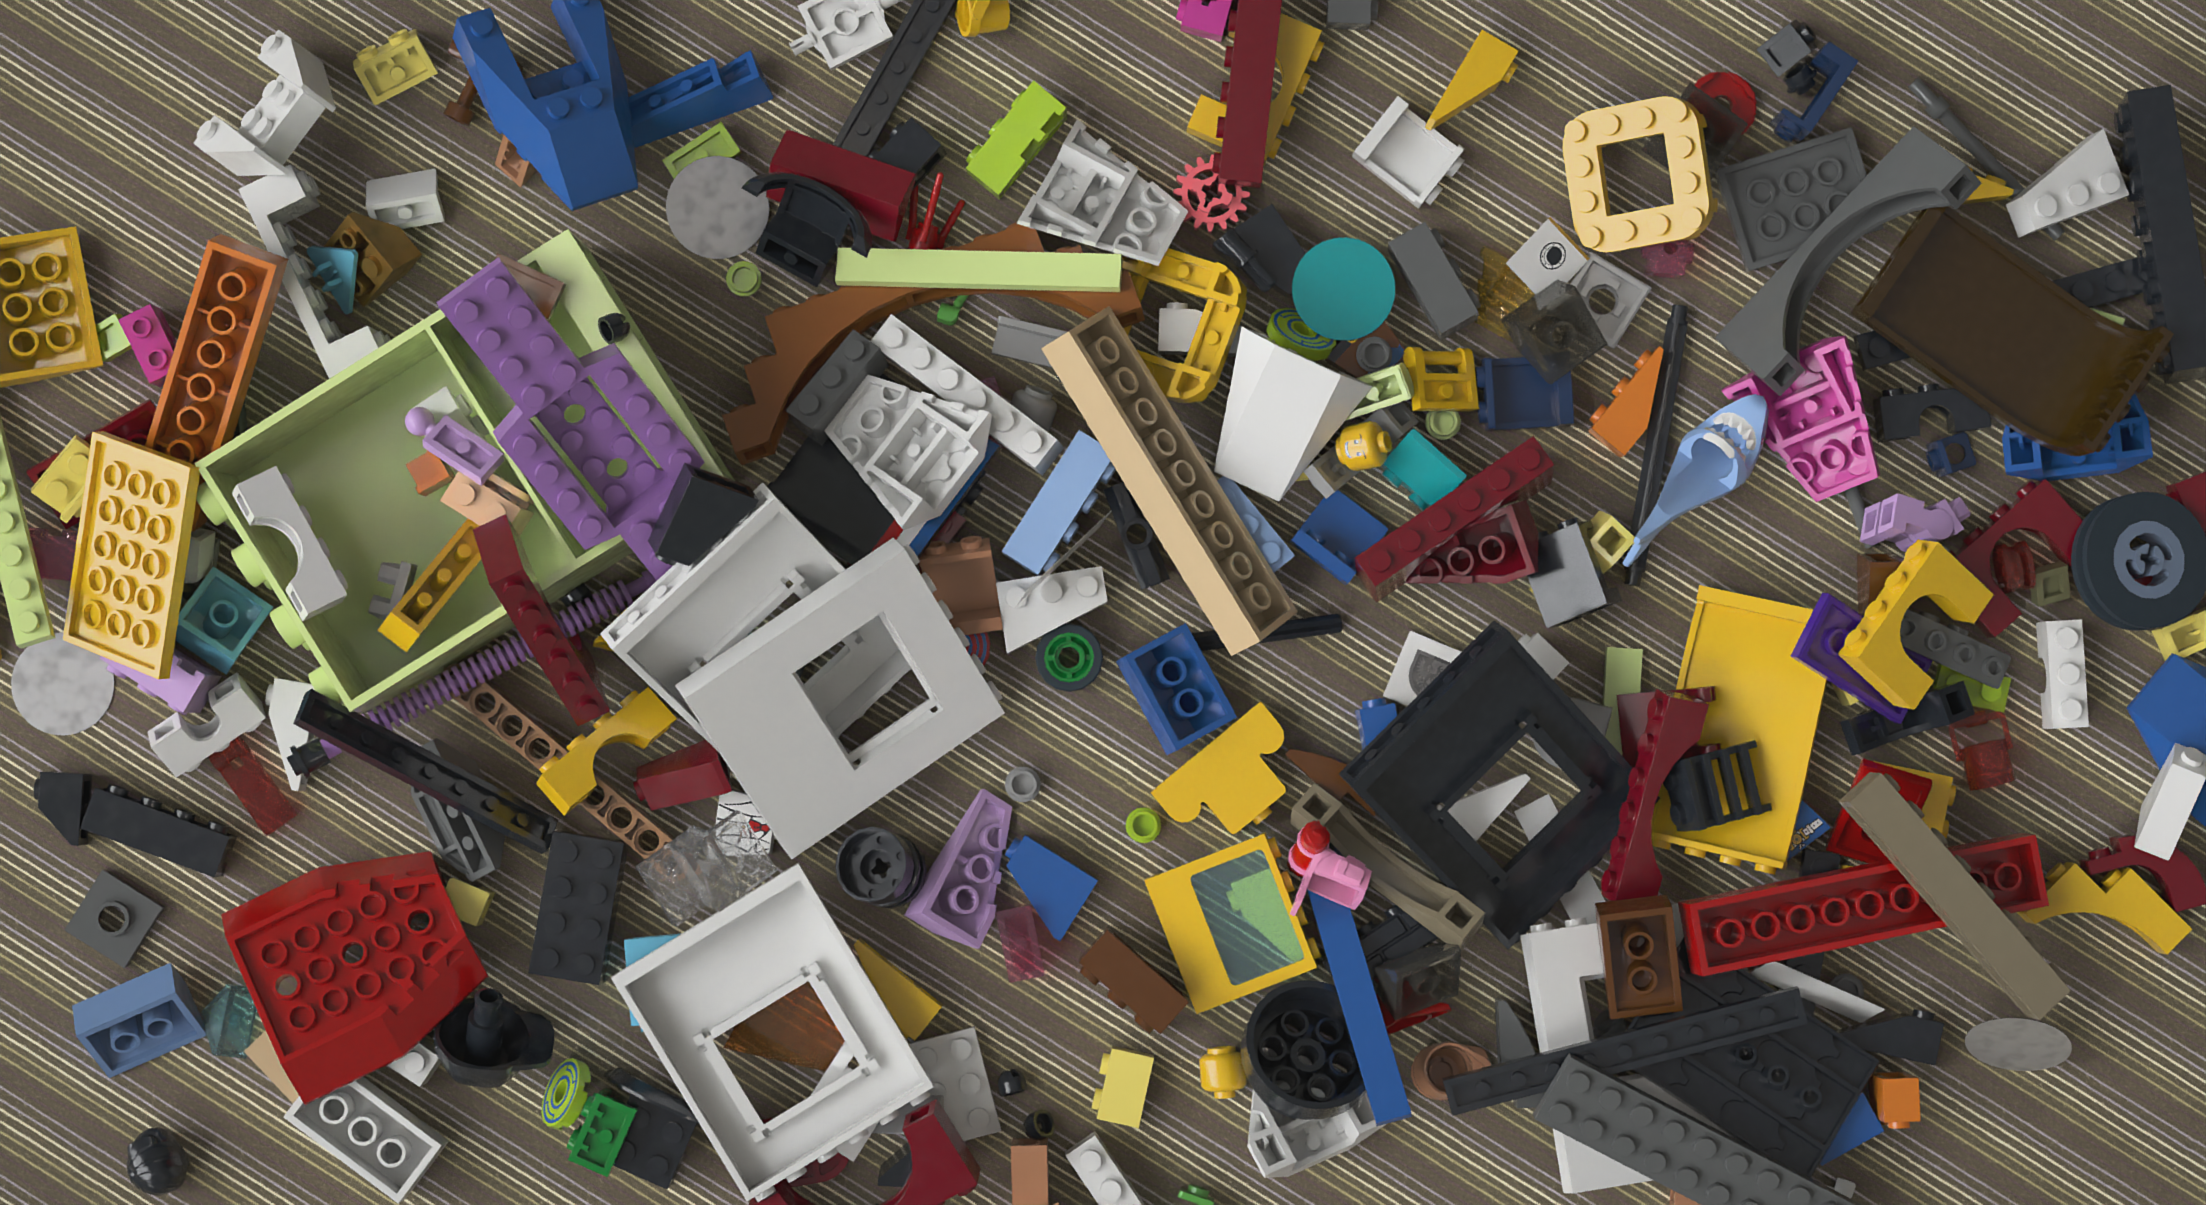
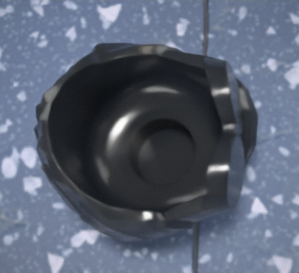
(156, 1162)

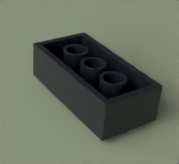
(578, 907)

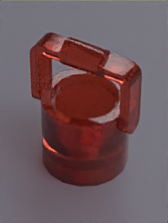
(1986, 762)

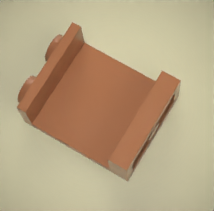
(965, 582)

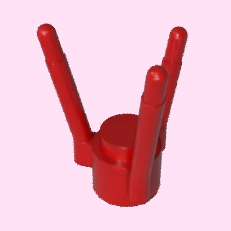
(925, 234)

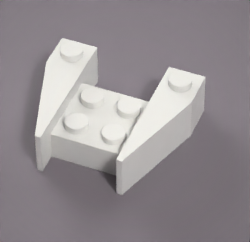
(279, 119)

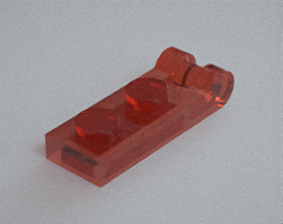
(254, 787)

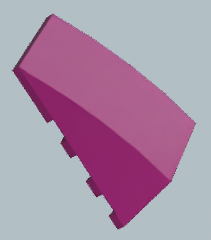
(1818, 420)

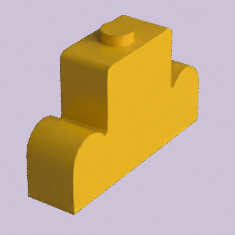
(1228, 775)

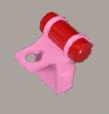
(1324, 871)

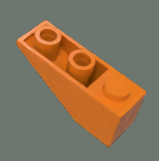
(1629, 412)

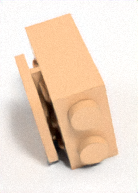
(489, 501)

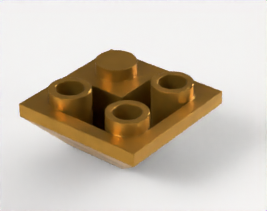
(382, 251)

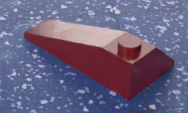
(1488, 551)

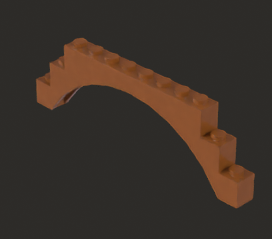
(815, 329)

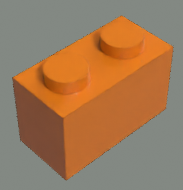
(1895, 1098)

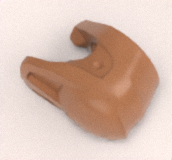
(1444, 1061)

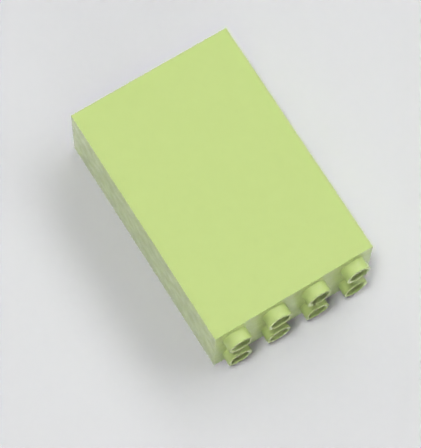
(349, 470)

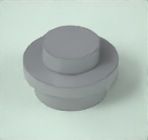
(1022, 784)

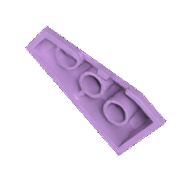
(965, 875)

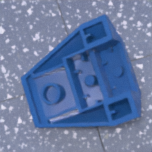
(2127, 447)
(2172, 712)

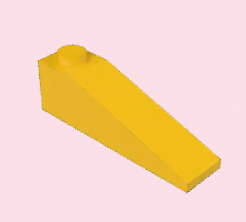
(433, 588)

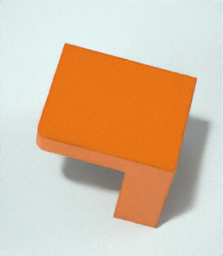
(429, 473)

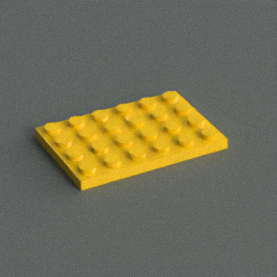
(131, 554)

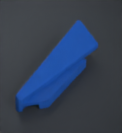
(697, 98)

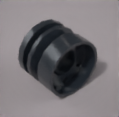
(865, 859)

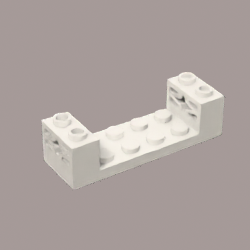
(273, 203)

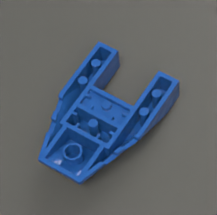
(562, 121)

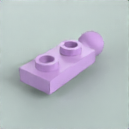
(455, 444)

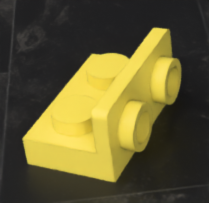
(393, 66)
(65, 479)

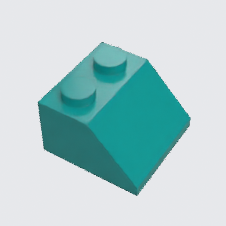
(1421, 470)

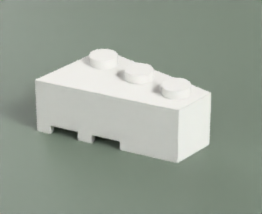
(2073, 186)
(1050, 605)

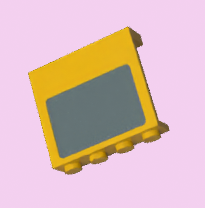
(1233, 922)

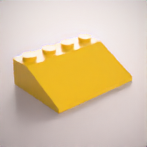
(45, 308)

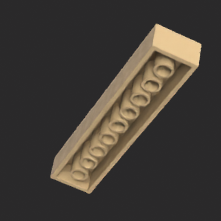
(1170, 481)

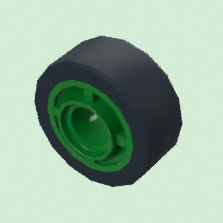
(1069, 678)

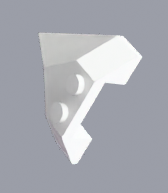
(1291, 1145)

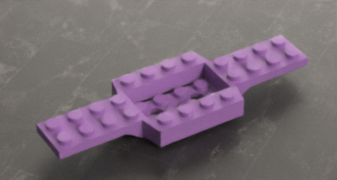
(546, 379)

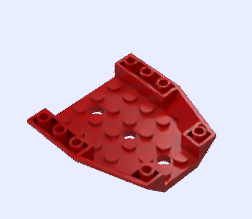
(360, 1013)

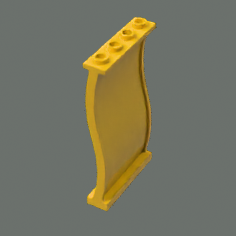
(1760, 696)

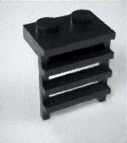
(1695, 792)

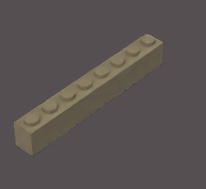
(1955, 895)

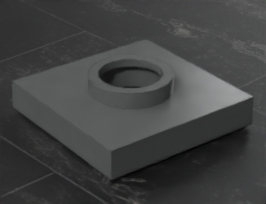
(139, 912)

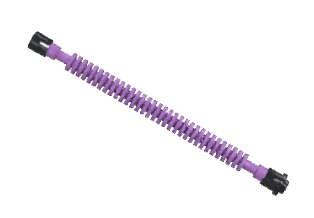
(318, 752)

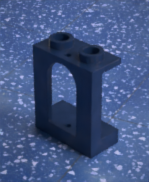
(1833, 65)

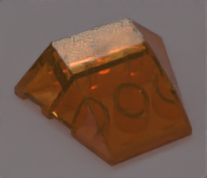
(790, 1031)

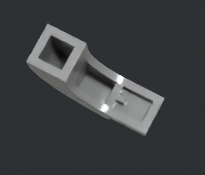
(1329, 474)

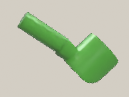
(949, 314)

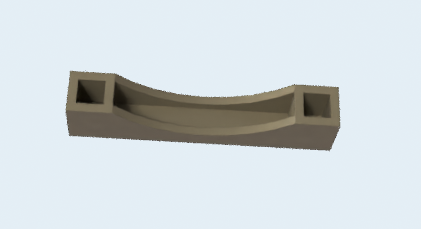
(1428, 902)

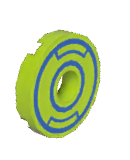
(1291, 332)
(565, 1094)

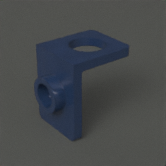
(1938, 458)

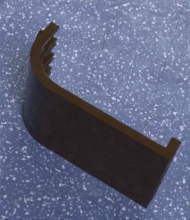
(2008, 334)

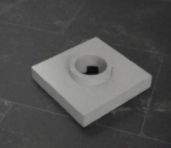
(1627, 290)

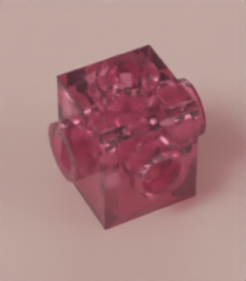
(1666, 265)

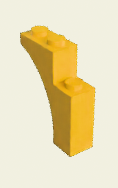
(2121, 898)

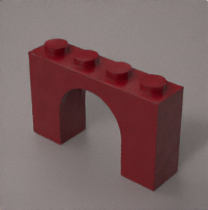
(2036, 510)

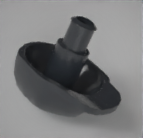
(492, 1040)

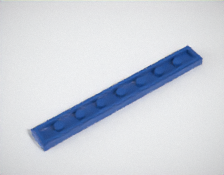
(1361, 1010)

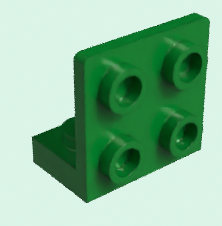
(602, 1134)

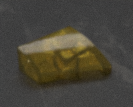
(1499, 292)

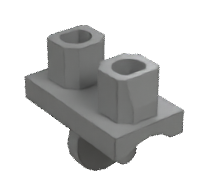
(402, 577)

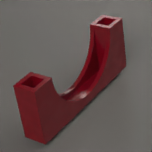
(1507, 480)
(562, 658)
(939, 1163)

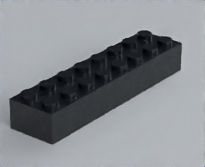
(2165, 228)

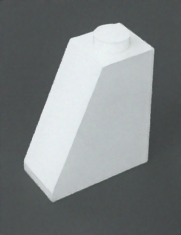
(2170, 801)

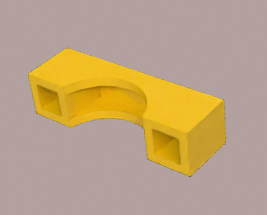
(637, 723)

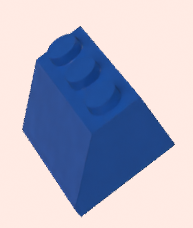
(1176, 689)

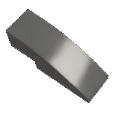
(1513, 1044)

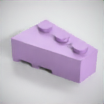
(185, 688)

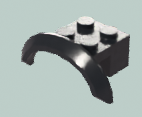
(808, 225)
(658, 1133)

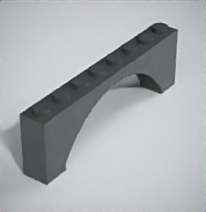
(1908, 179)

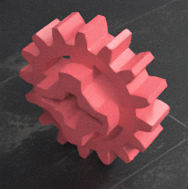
(1196, 187)

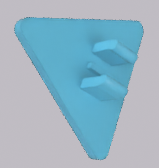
(338, 271)

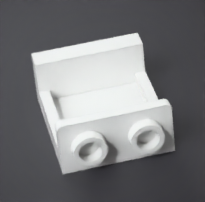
(1408, 154)

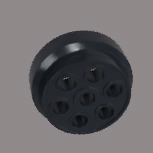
(1312, 1009)

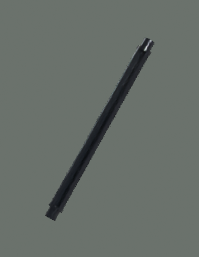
(1658, 433)

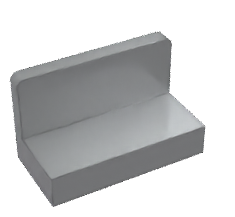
(1023, 341)

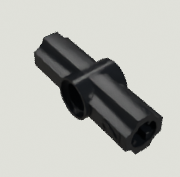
(1144, 557)

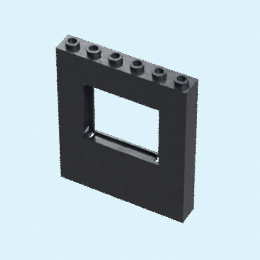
(1453, 739)

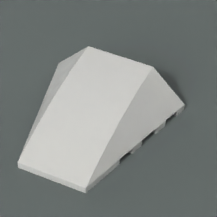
(1103, 202)
(1280, 414)
(910, 446)

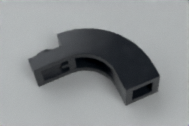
(1936, 709)

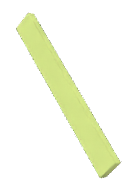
(980, 270)

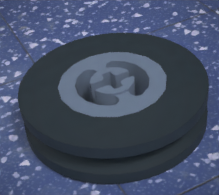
(2105, 561)

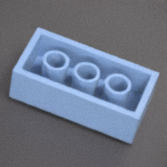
(1059, 505)

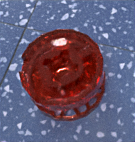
(2014, 566)

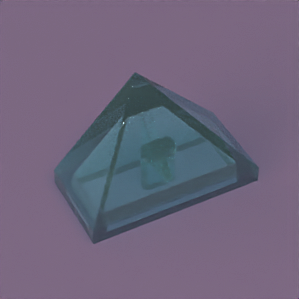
(230, 1021)

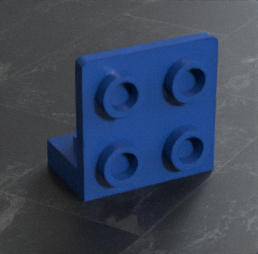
(1337, 534)

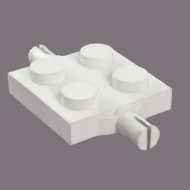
(843, 28)

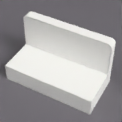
(405, 199)

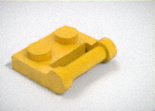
(1442, 390)

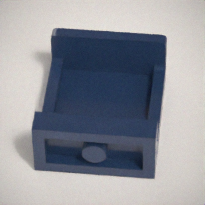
(1520, 397)

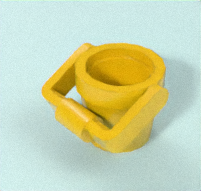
(982, 16)

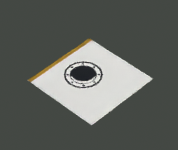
(1547, 257)

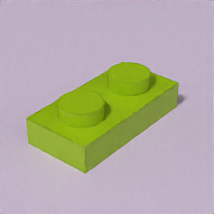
(711, 143)
(1979, 693)

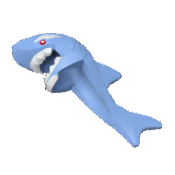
(1708, 465)

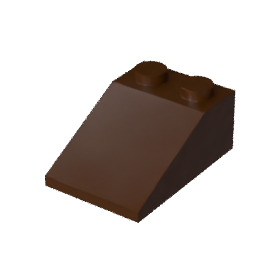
(1639, 956)

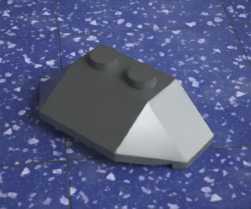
(458, 837)

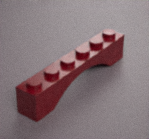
(1671, 729)

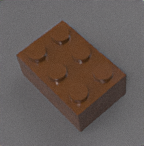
(1132, 981)

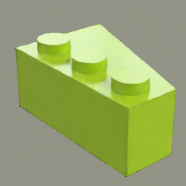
(1016, 139)

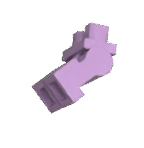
(1906, 520)

